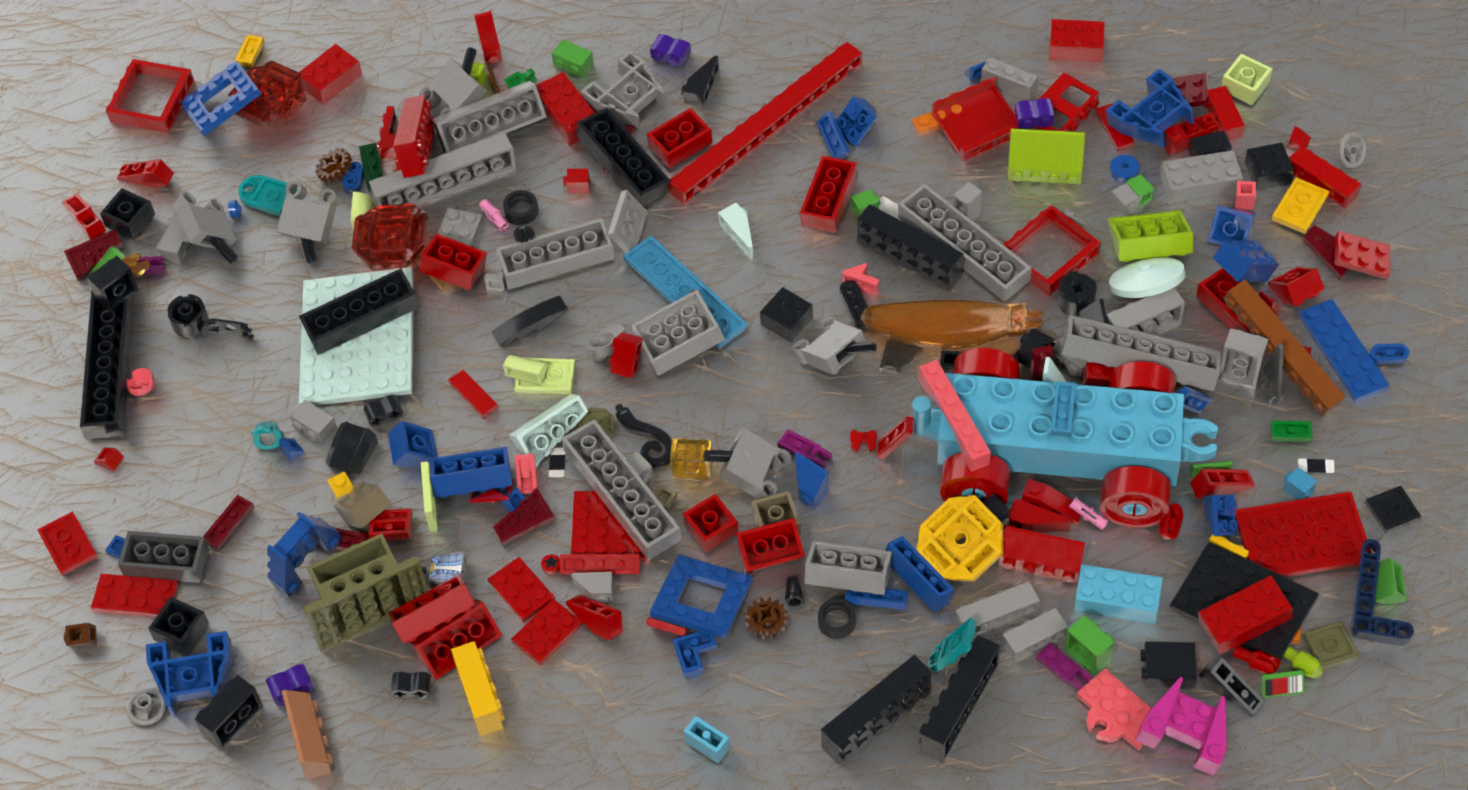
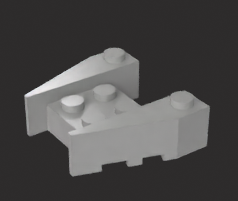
(629, 93)

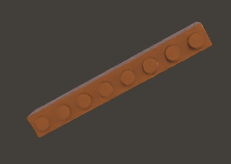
(1296, 360)

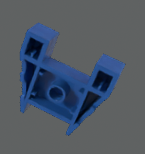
(1153, 113)
(294, 547)
(191, 675)

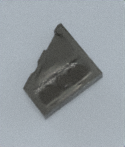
(897, 355)

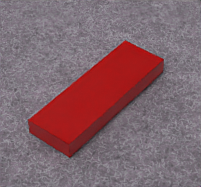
(1119, 140)
(473, 394)
(895, 437)

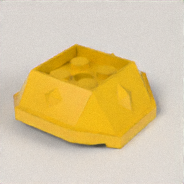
(947, 525)

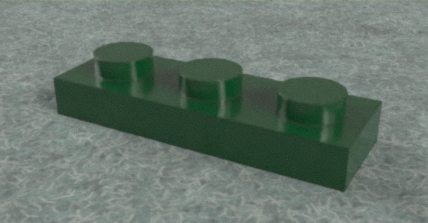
(370, 163)

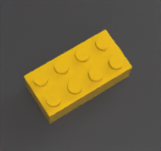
(478, 688)

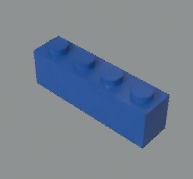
(919, 574)

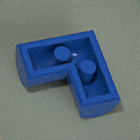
(688, 651)

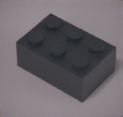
(228, 712)

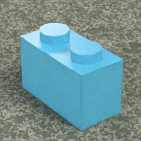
(707, 739)

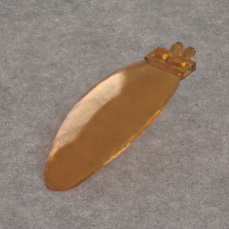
(950, 322)

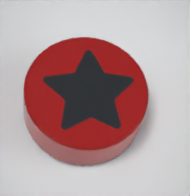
(550, 564)

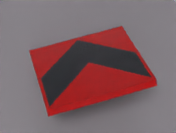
(491, 495)

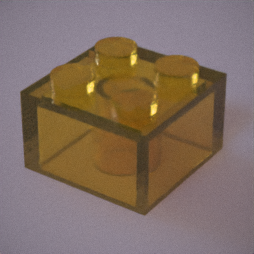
(688, 460)

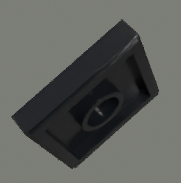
(1393, 509)

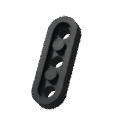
(853, 299)

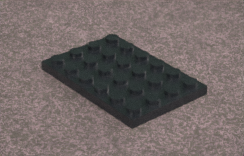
(1223, 573)

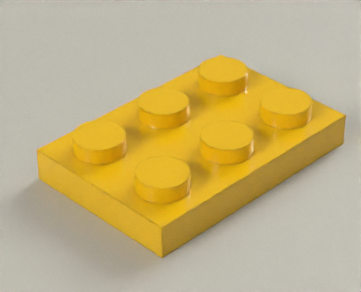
(1300, 205)

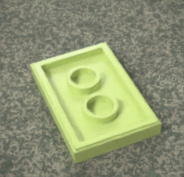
(556, 380)
(429, 500)

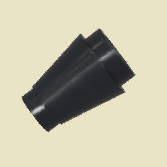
(793, 593)

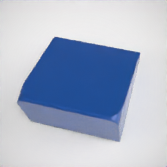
(975, 71)

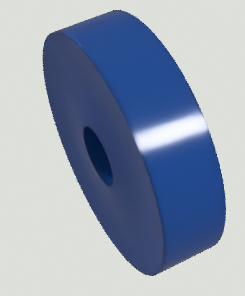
(1121, 162)

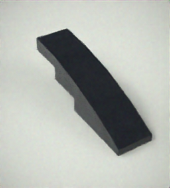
(529, 320)

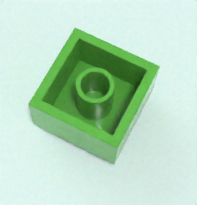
(1089, 645)

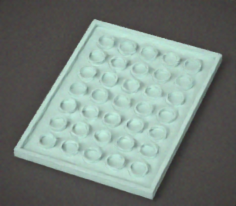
(363, 367)

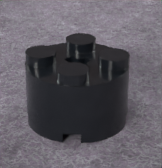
(1076, 293)
(187, 315)
(1029, 341)

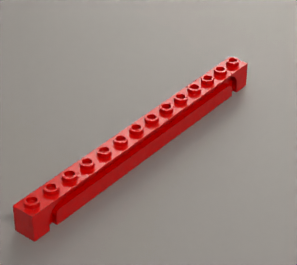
(764, 123)

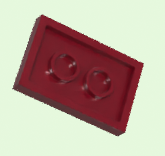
(1193, 88)

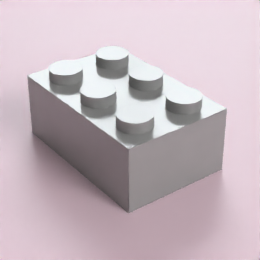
(1243, 358)

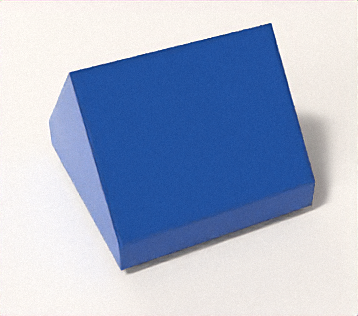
(290, 448)
(514, 500)

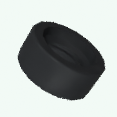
(520, 218)
(836, 632)

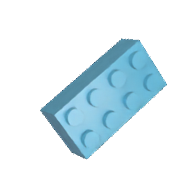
(1118, 594)

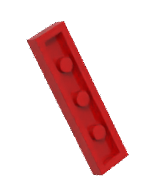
(600, 563)

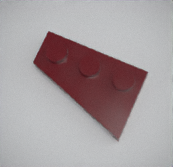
(1324, 246)
(86, 255)
(527, 517)

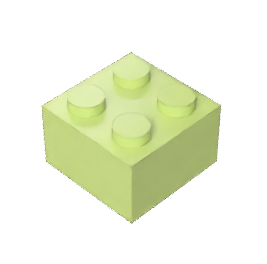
(1247, 79)

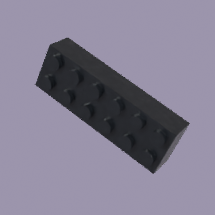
(622, 157)
(910, 247)
(359, 311)
(959, 698)
(876, 710)

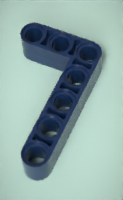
(1368, 599)

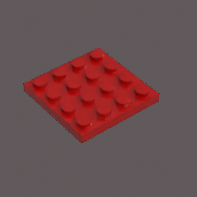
(597, 529)

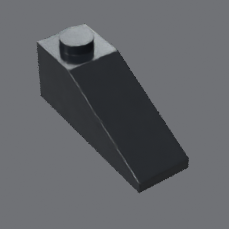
(700, 83)
(1231, 685)

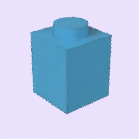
(1299, 484)

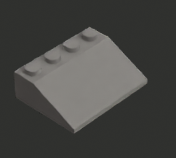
(678, 332)

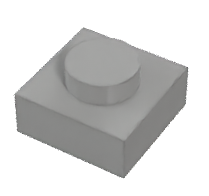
(495, 281)

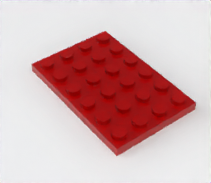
(1303, 534)

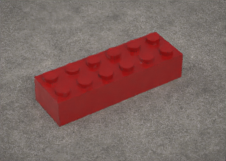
(414, 136)

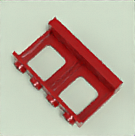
(1075, 113)

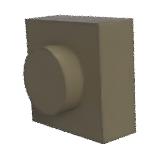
(665, 496)

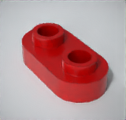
(1171, 525)

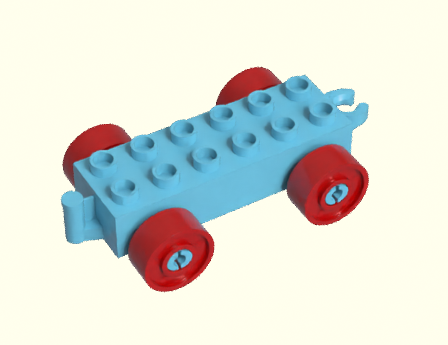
(1119, 434)

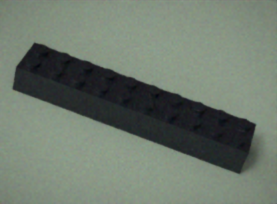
(106, 370)

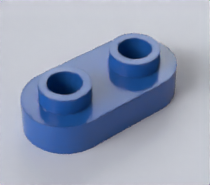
(355, 176)
(1388, 353)

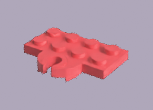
(1113, 707)

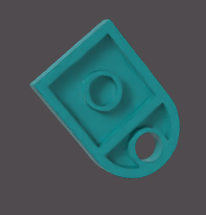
(266, 195)
(952, 646)

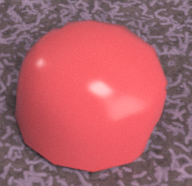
(141, 382)

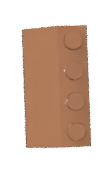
(307, 733)

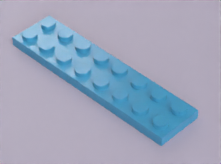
(675, 281)

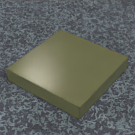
(1331, 645)

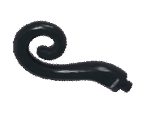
(627, 419)

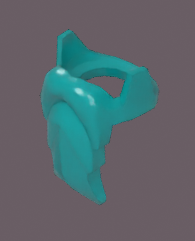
(266, 427)

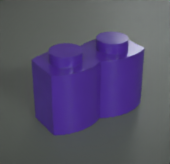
(670, 50)
(1034, 113)
(292, 679)

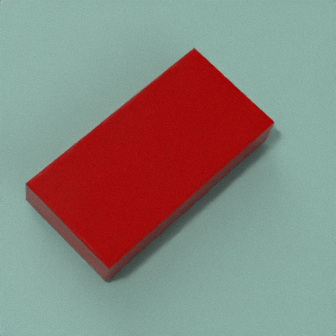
(667, 626)

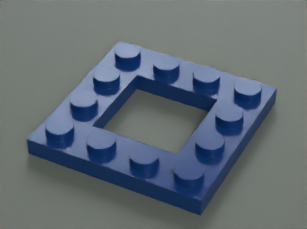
(195, 102)
(717, 623)

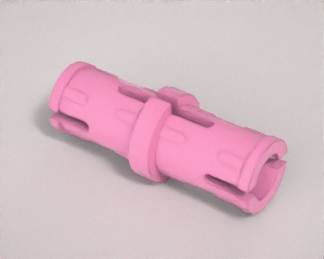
(494, 214)
(1100, 521)

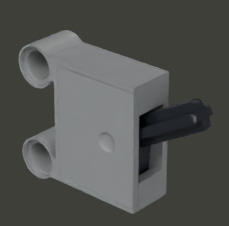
(455, 85)
(306, 219)
(206, 225)
(834, 347)
(748, 463)

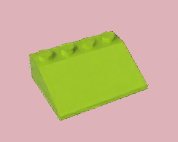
(1046, 156)
(1151, 235)

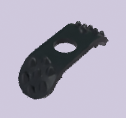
(523, 234)
(218, 325)

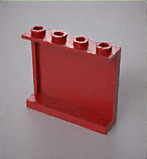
(981, 124)

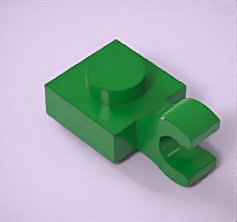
(517, 78)

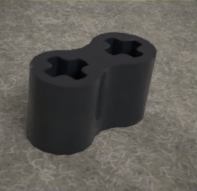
(384, 410)
(410, 684)

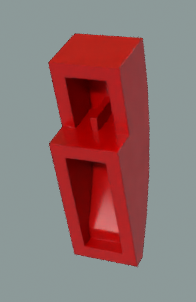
(84, 216)

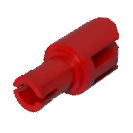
(1257, 660)

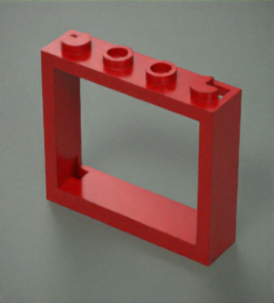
(166, 120)
(1078, 234)

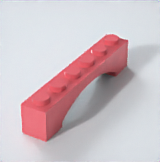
(968, 437)

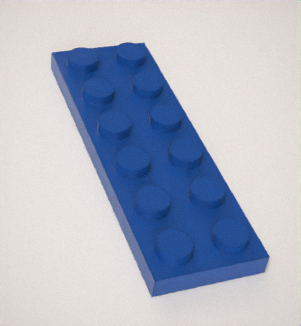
(1343, 350)

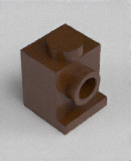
(87, 632)

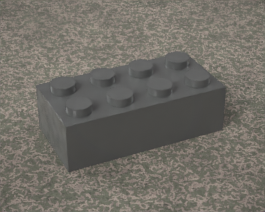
(164, 556)

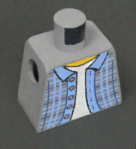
(444, 568)

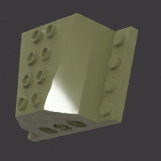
(360, 590)

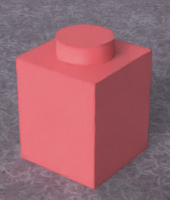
(1245, 195)

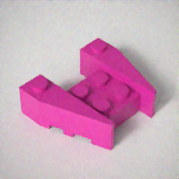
(1190, 723)

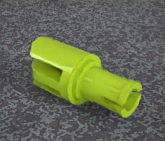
(1305, 662)

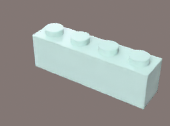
(549, 427)

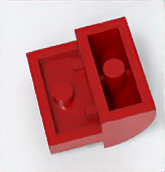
(393, 524)

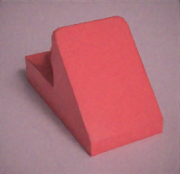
(859, 275)
(526, 472)

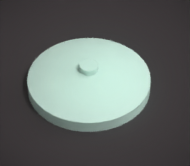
(1147, 277)

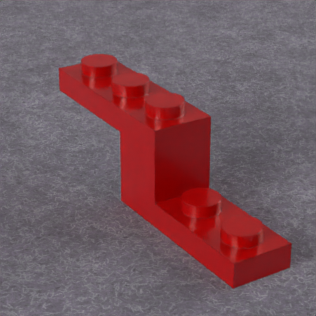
(387, 136)

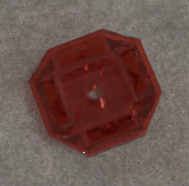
(280, 97)
(390, 236)

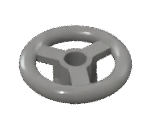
(1350, 150)
(142, 698)

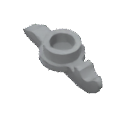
(1070, 214)

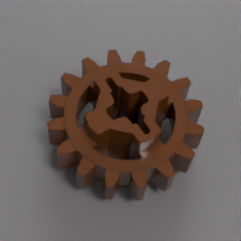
(333, 165)
(766, 618)

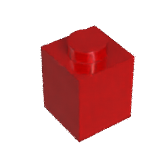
(577, 181)

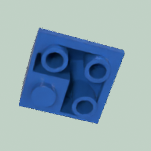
(856, 119)
(1220, 514)

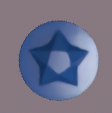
(234, 209)

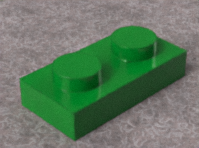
(1291, 431)

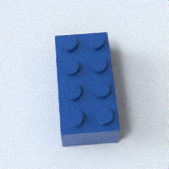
(470, 472)

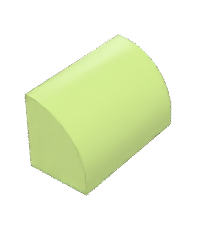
(360, 205)
(525, 369)

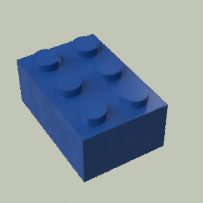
(1246, 260)

